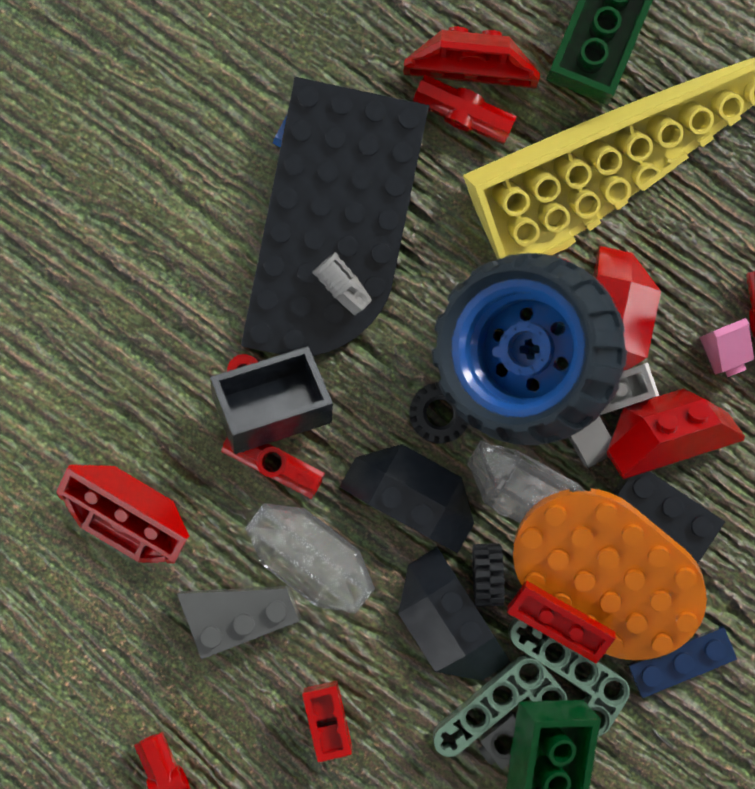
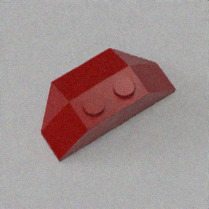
(473, 58)
(634, 297)
(669, 431)
(123, 512)

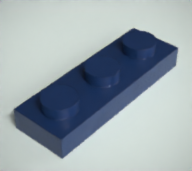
(690, 660)

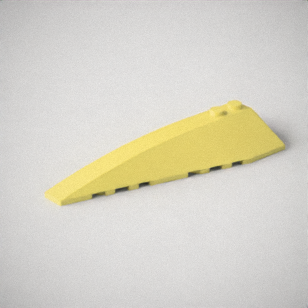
(582, 174)

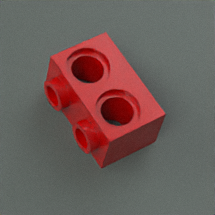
(327, 721)

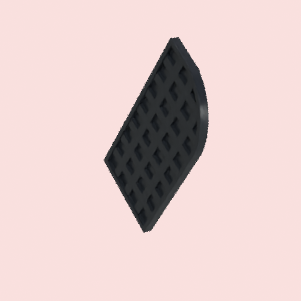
(335, 189)

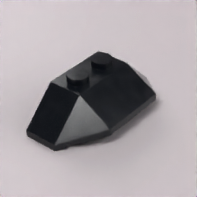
(413, 493)
(447, 621)

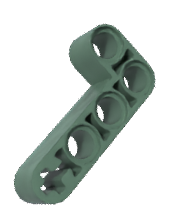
(565, 666)
(492, 709)

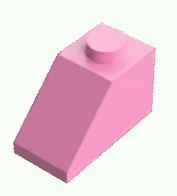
(729, 348)

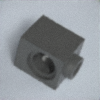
(505, 725)

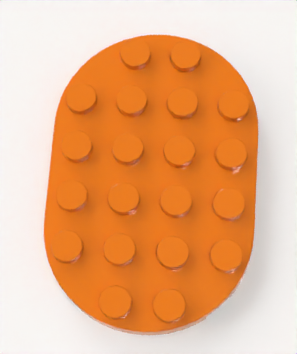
(614, 569)

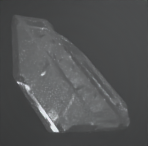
(513, 480)
(310, 557)

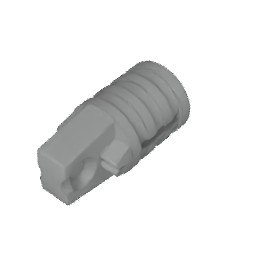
(342, 284)

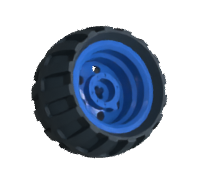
(470, 354)

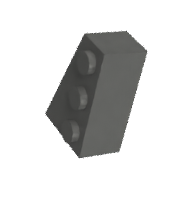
(235, 616)

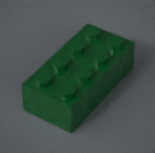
(598, 46)
(553, 745)

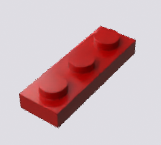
(561, 622)

